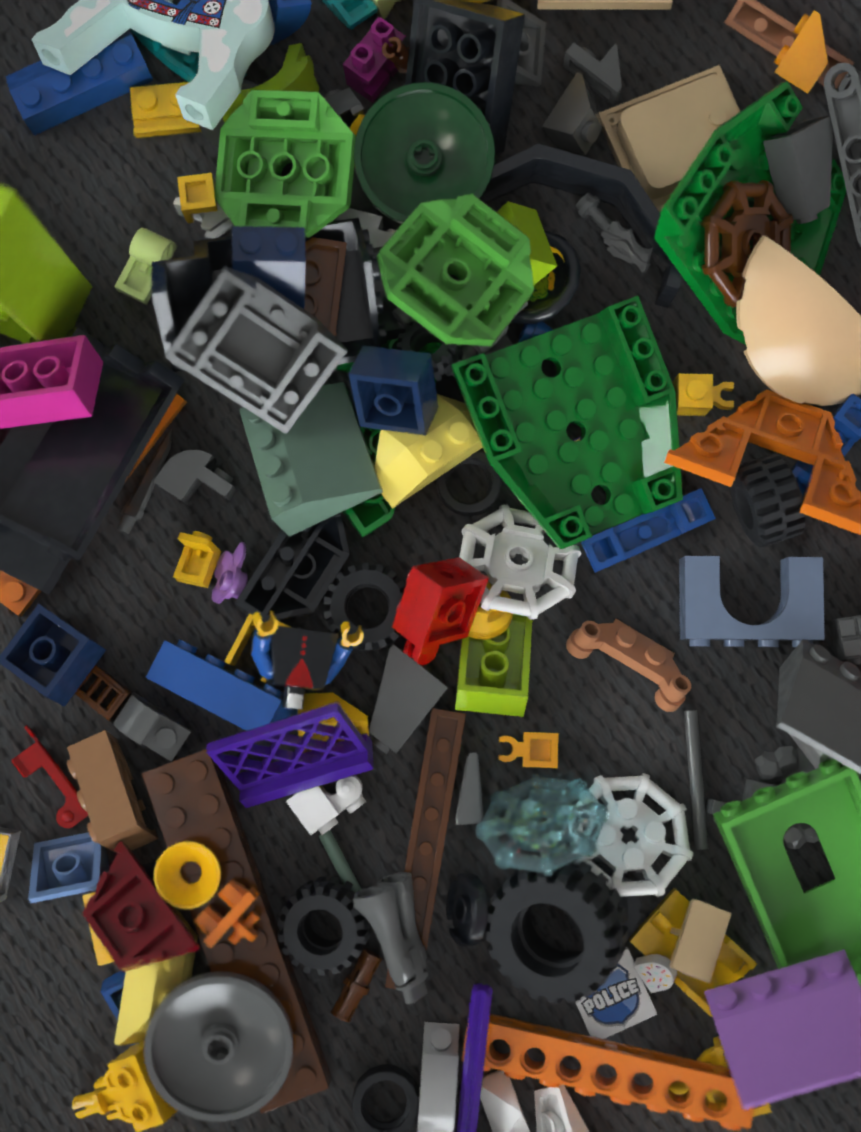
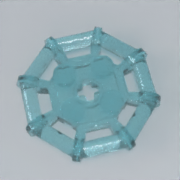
(550, 800)

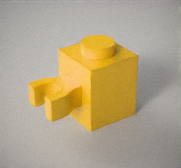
(697, 394)

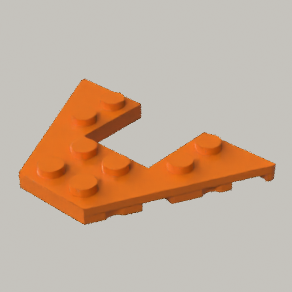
(788, 429)

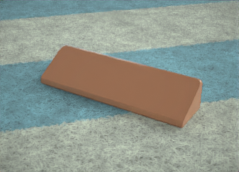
(774, 32)

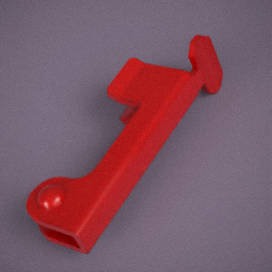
(36, 757)

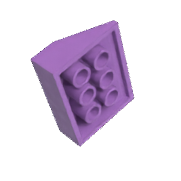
(790, 1028)

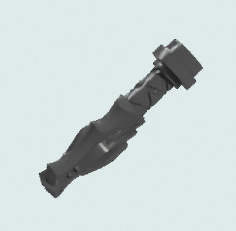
(620, 240)

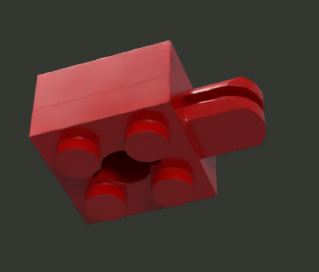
(438, 606)

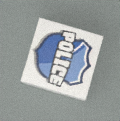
(617, 1002)

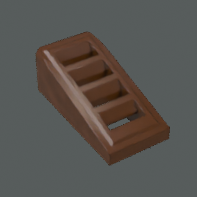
(118, 702)

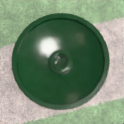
(422, 148)

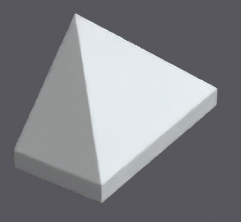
(502, 1104)

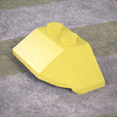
(413, 461)
(145, 990)

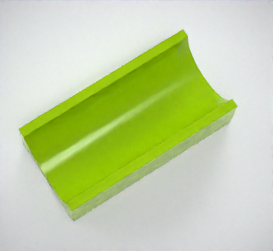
(38, 281)

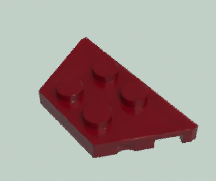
(133, 917)

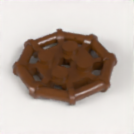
(738, 229)

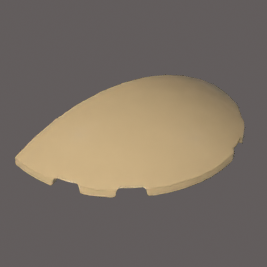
(798, 329)

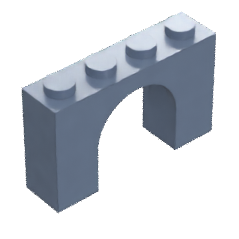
(796, 618)

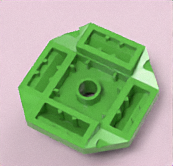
(476, 247)

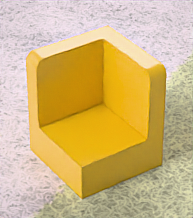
(197, 195)

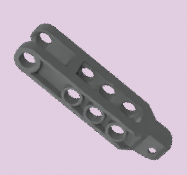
(846, 123)

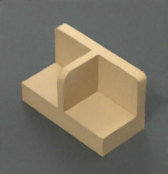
(699, 940)

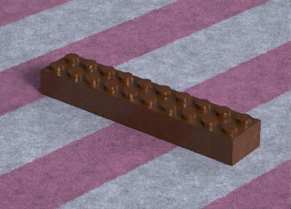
(197, 806)

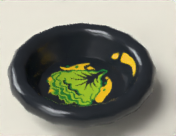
(557, 287)

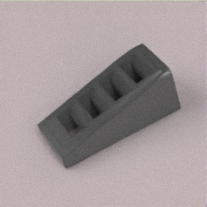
(469, 804)

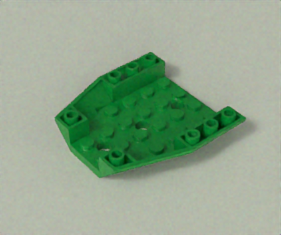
(738, 154)
(605, 383)

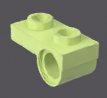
(137, 274)

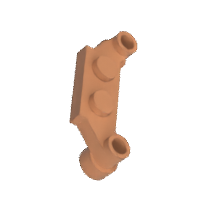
(637, 653)

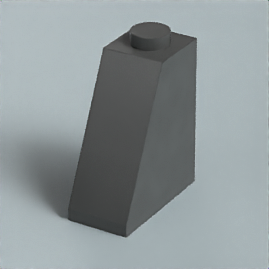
(802, 167)
(402, 700)

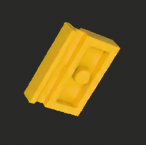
(158, 111)

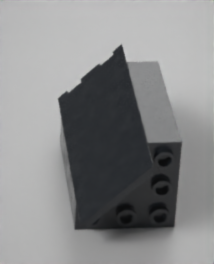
(363, 312)

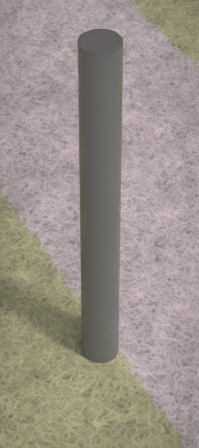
(696, 779)

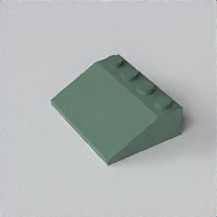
(316, 465)

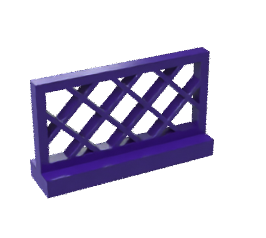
(295, 770)

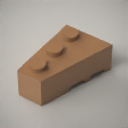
(108, 793)

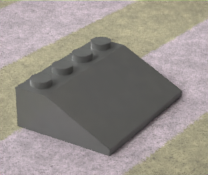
(822, 702)

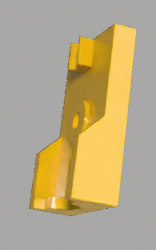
(655, 938)

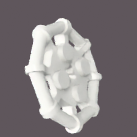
(515, 578)
(649, 835)

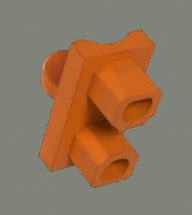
(215, 925)

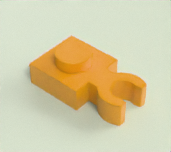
(536, 750)

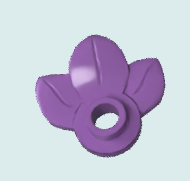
(229, 576)

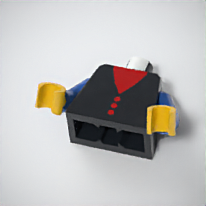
(300, 657)

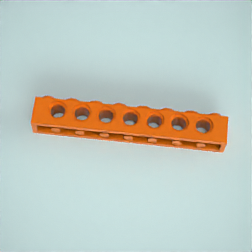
(626, 1060)

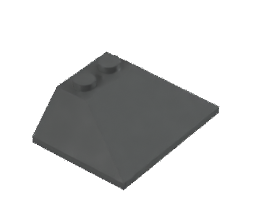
(257, 348)

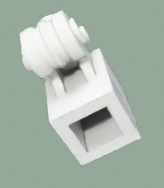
(319, 808)

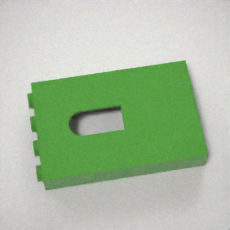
(795, 921)

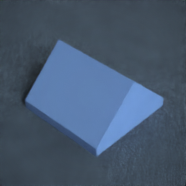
(66, 867)

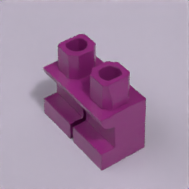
(366, 67)

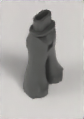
(392, 916)

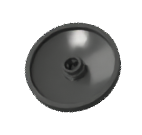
(218, 1046)

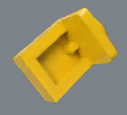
(197, 559)

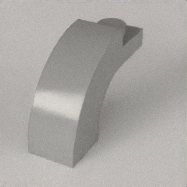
(438, 1077)

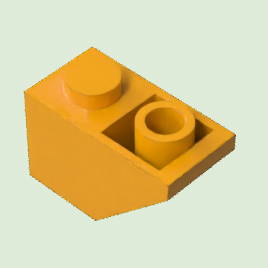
(807, 55)

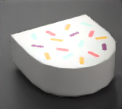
(655, 972)

